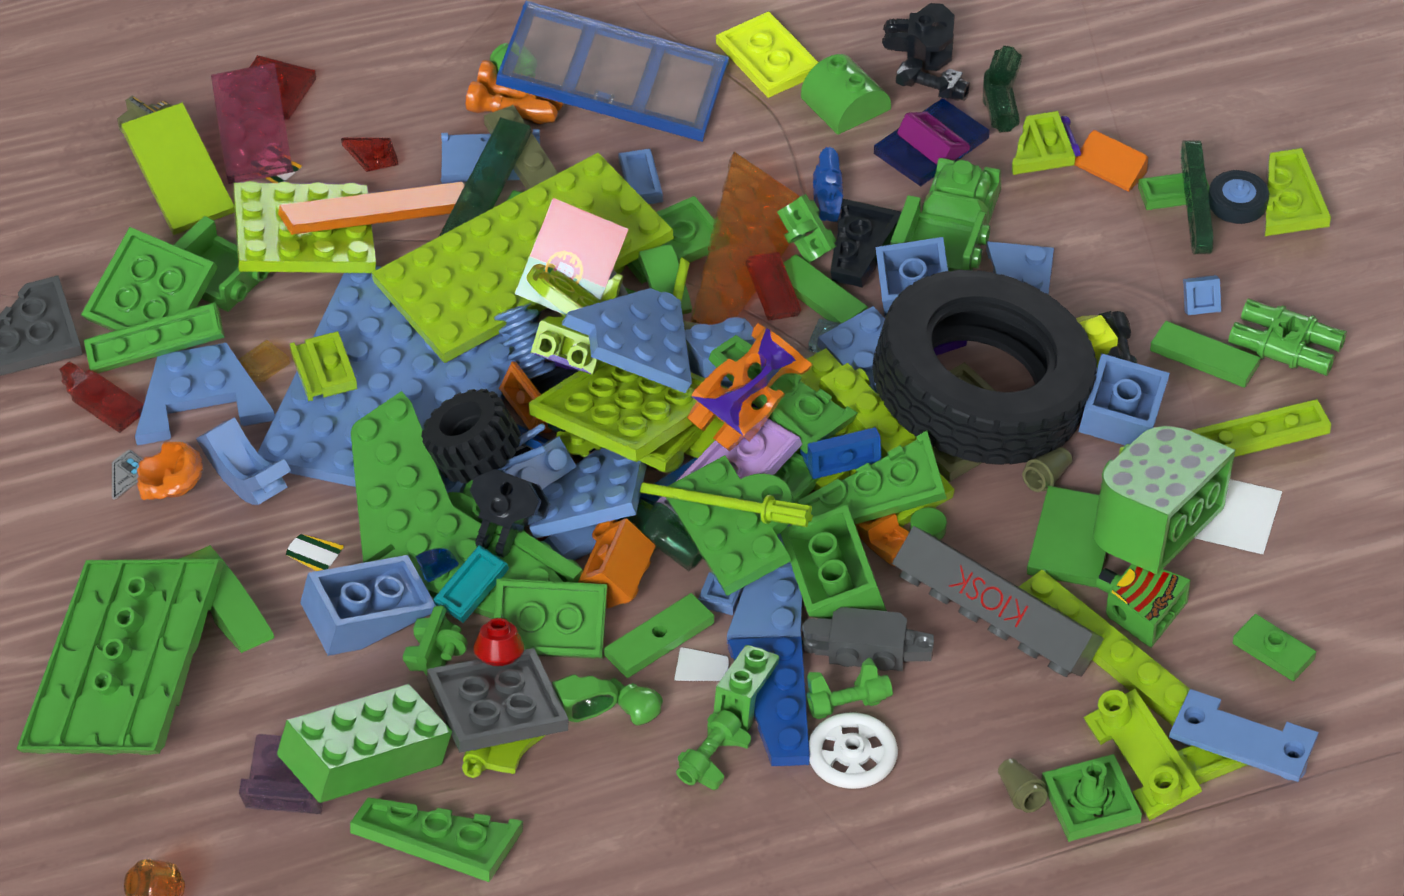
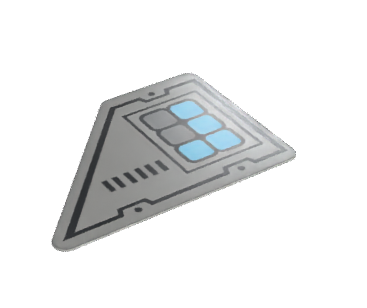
(124, 473)

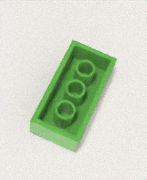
(364, 743)

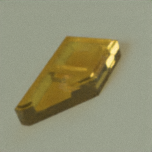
(264, 361)

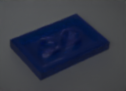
(912, 162)

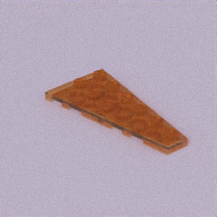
(742, 228)

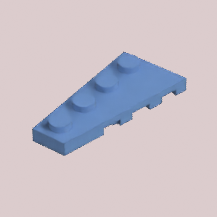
(769, 607)

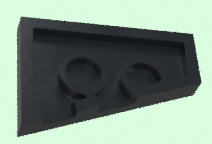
(859, 233)

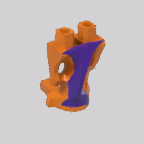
(735, 403)

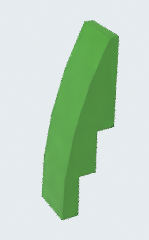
(234, 609)

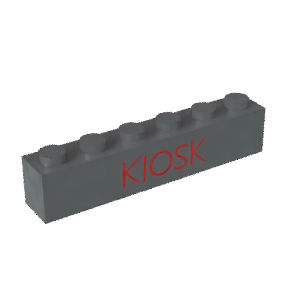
(998, 602)

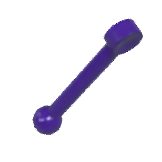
(1067, 122)

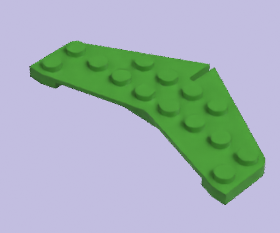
(407, 505)

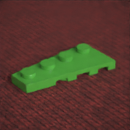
(802, 409)
(886, 487)
(456, 842)

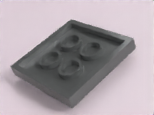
(497, 703)

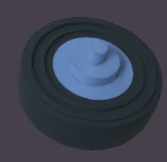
(1238, 196)

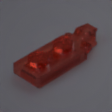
(100, 397)

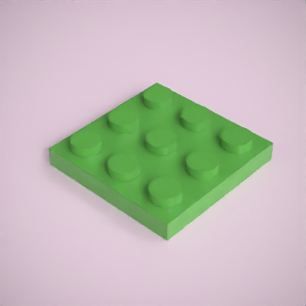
(147, 282)

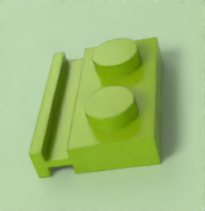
(323, 366)

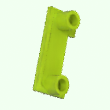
(1145, 750)

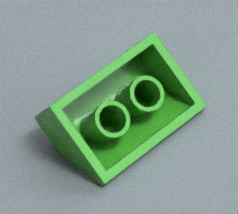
(831, 565)

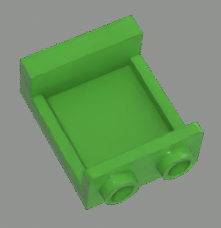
(960, 237)
(227, 284)

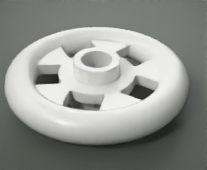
(855, 775)

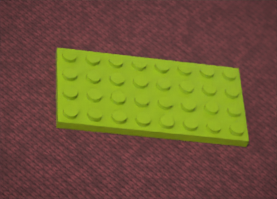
(472, 272)

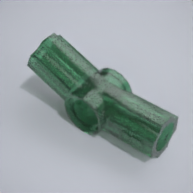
(998, 89)
(666, 532)

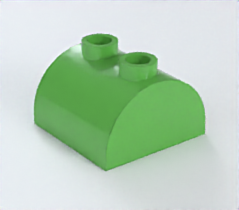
(843, 93)

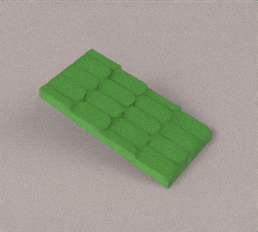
(122, 657)

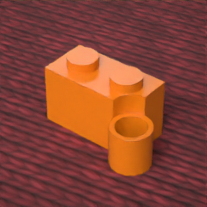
(618, 560)

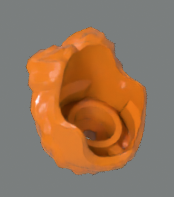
(169, 472)

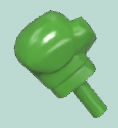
(639, 702)

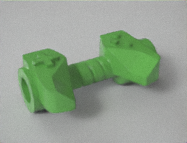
(868, 687)
(722, 730)

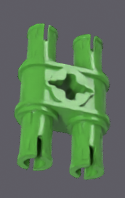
(1287, 337)

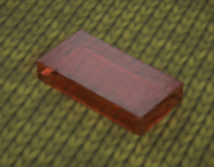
(773, 286)

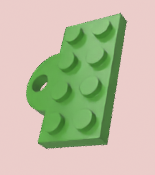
(732, 540)

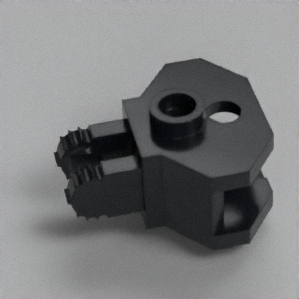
(923, 36)
(507, 503)

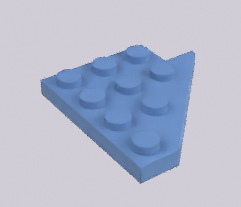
(639, 335)
(592, 493)

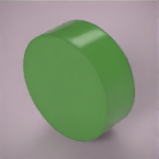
(930, 520)

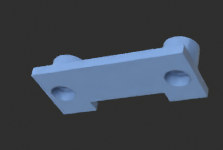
(1241, 739)

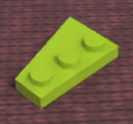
(1293, 195)

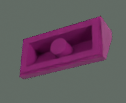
(931, 137)

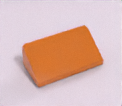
(1112, 160)
(519, 392)

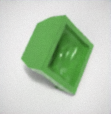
(963, 191)

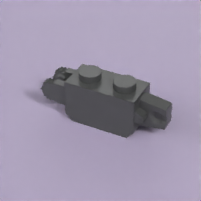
(865, 634)

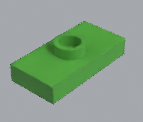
(1274, 647)

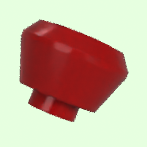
(498, 643)

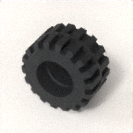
(471, 435)

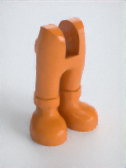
(489, 97)

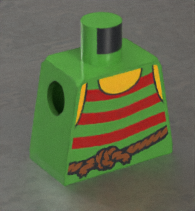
(1144, 601)

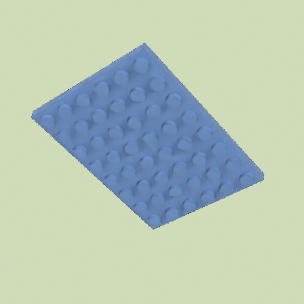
(385, 360)

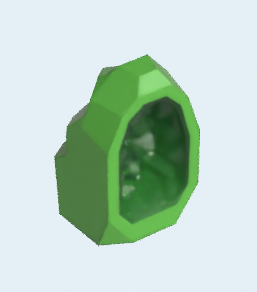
(585, 696)

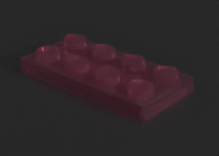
(251, 123)

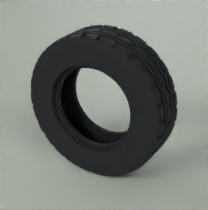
(966, 418)

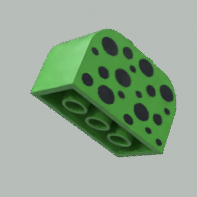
(1160, 495)

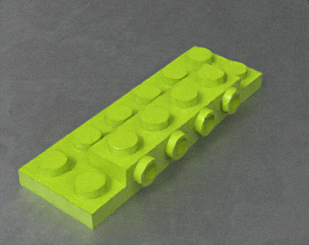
(852, 389)

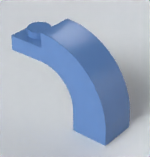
(241, 464)

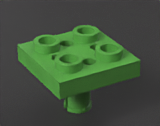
(1087, 789)

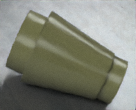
(1046, 469)
(1023, 787)

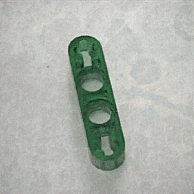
(1196, 197)

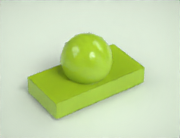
(671, 454)

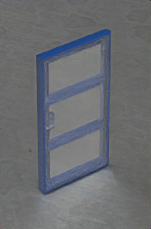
(613, 70)

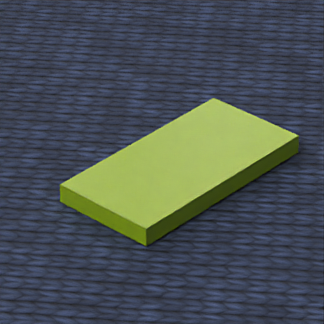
(177, 168)

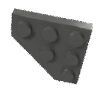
(37, 328)

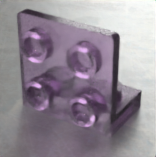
(273, 783)

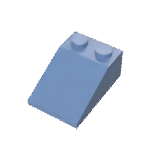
(364, 602)

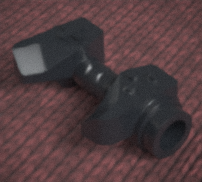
(949, 84)
(1121, 327)

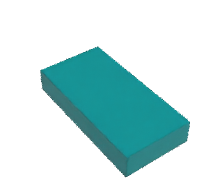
(471, 583)

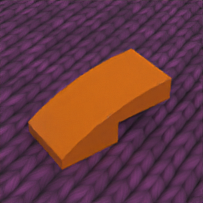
(883, 536)

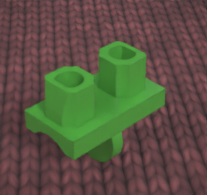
(438, 642)

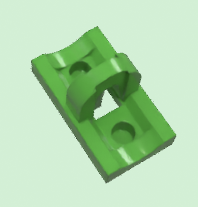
(803, 217)

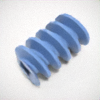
(522, 338)

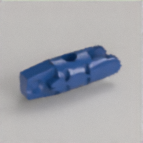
(828, 185)

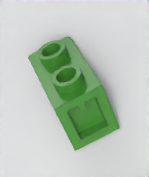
(743, 681)

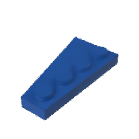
(781, 701)

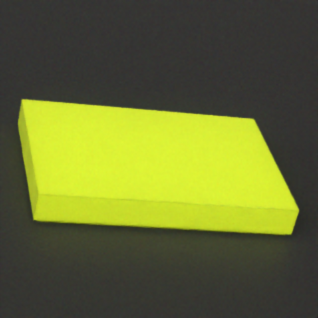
(767, 54)

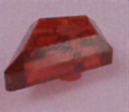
(371, 152)

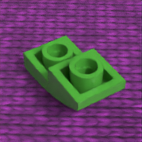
(661, 270)

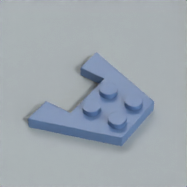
(194, 381)

